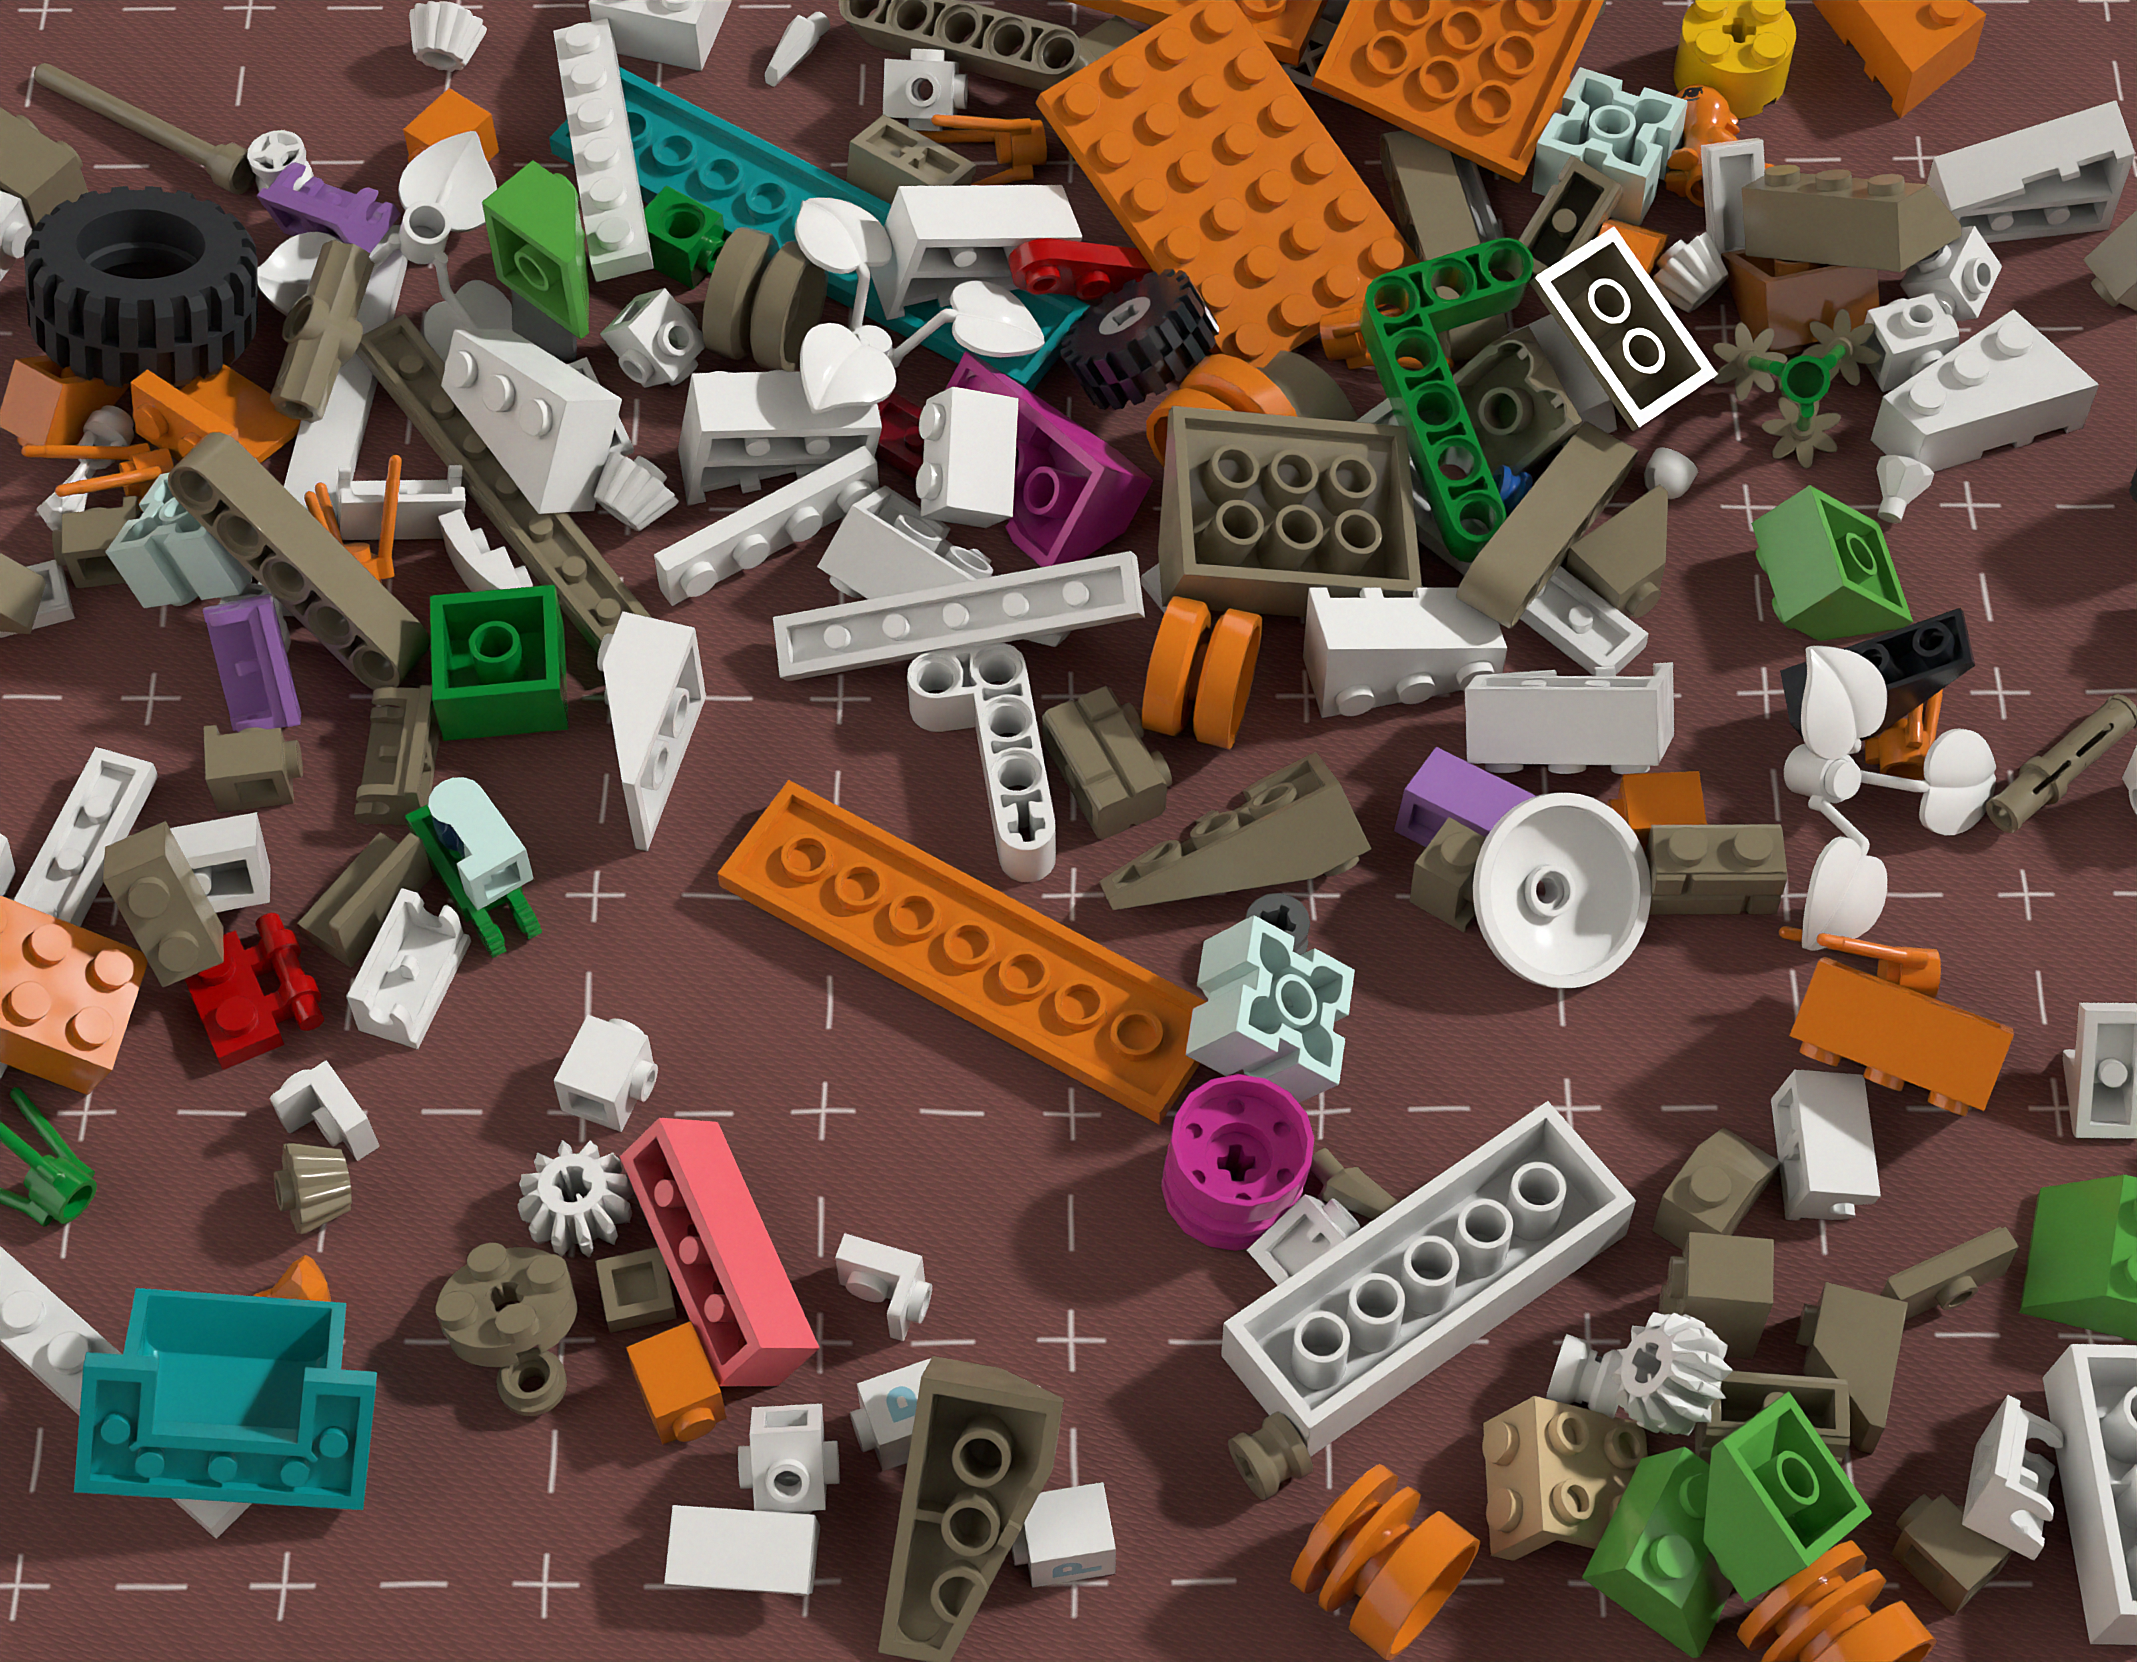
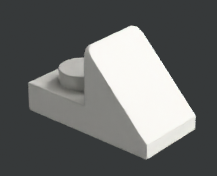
(2103, 1071)

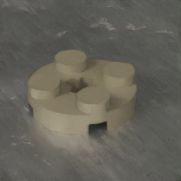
(501, 1276)

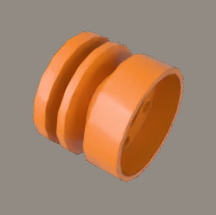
(1372, 1551)
(1827, 1617)

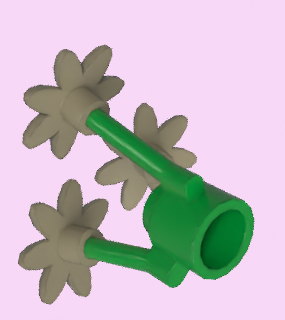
(1801, 380)

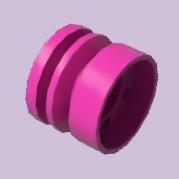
(1241, 1128)

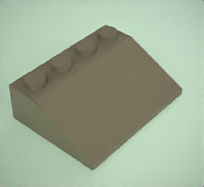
(1284, 507)

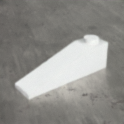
(893, 551)

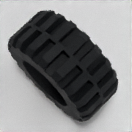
(141, 286)

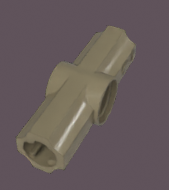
(322, 331)

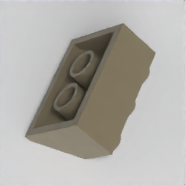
(1844, 219)
(1623, 328)

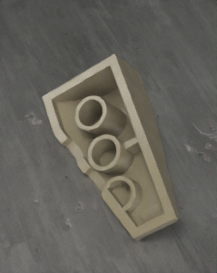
(1284, 833)

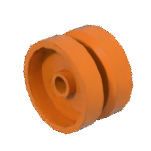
(1218, 384)
(1193, 671)

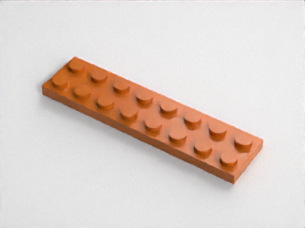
(968, 949)

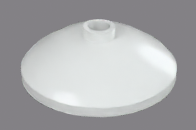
(1592, 883)

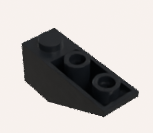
(1912, 661)

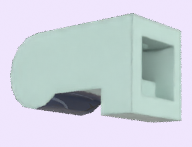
(490, 850)

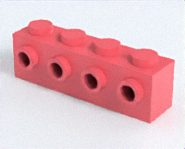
(718, 1253)

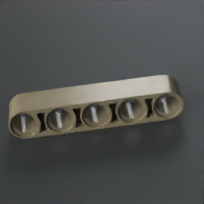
(985, 51)
(1435, 224)
(1546, 524)
(298, 561)

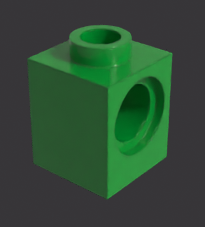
(683, 236)

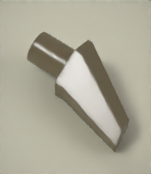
(1350, 1186)

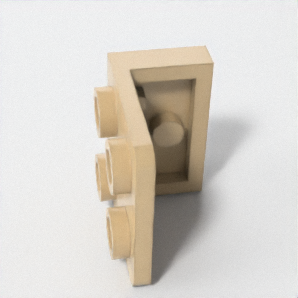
(1555, 1474)

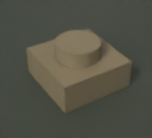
(635, 1289)

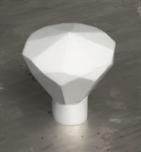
(1900, 483)

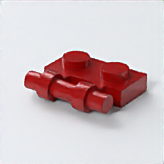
(232, 1004)

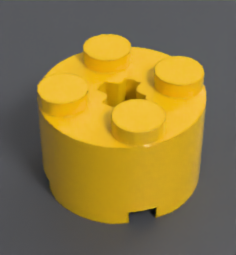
(1737, 50)

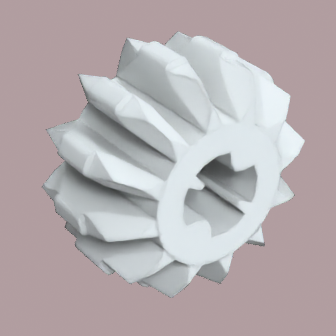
(588, 1216)
(1671, 1373)

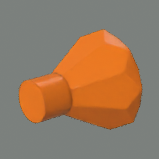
(300, 1281)

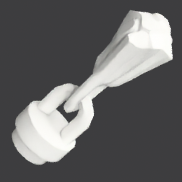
(103, 428)

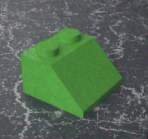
(541, 244)
(1829, 568)
(2085, 1256)
(1775, 1499)
(1656, 1553)

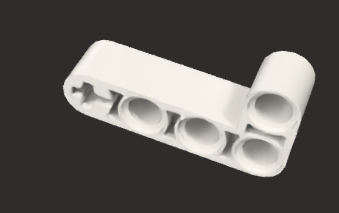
(1006, 761)

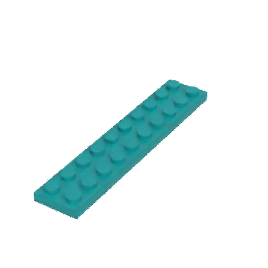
(763, 190)

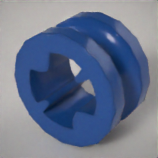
(1511, 487)

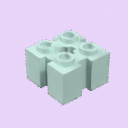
(1614, 134)
(172, 556)
(1270, 1009)

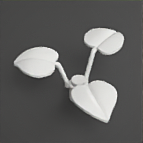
(440, 195)
(858, 362)
(1839, 706)

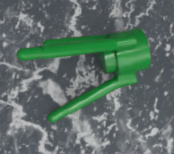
(56, 1186)

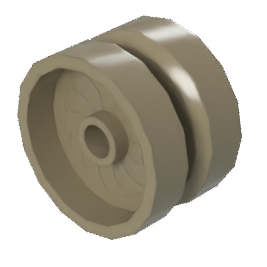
(762, 300)

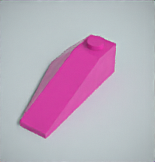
(1067, 482)

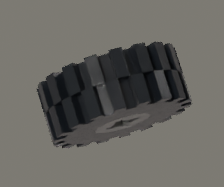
(1139, 339)

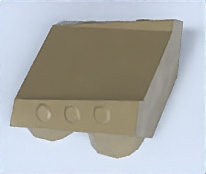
(1516, 402)

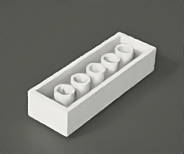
(1427, 1278)

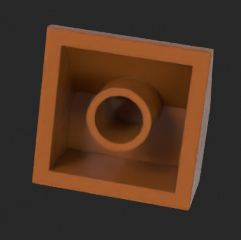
(1794, 294)

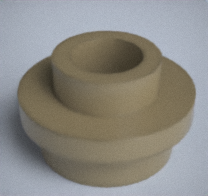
(532, 1364)

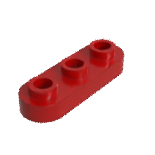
(1075, 267)

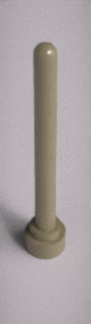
(224, 163)

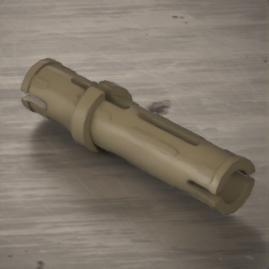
(2046, 777)

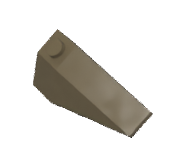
(970, 1481)

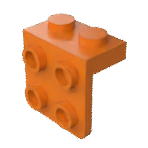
(209, 405)

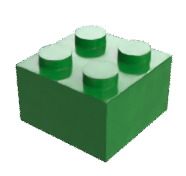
(498, 662)

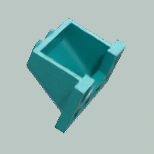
(227, 1404)

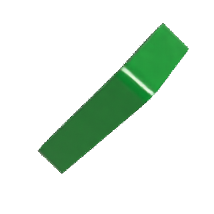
(1433, 386)

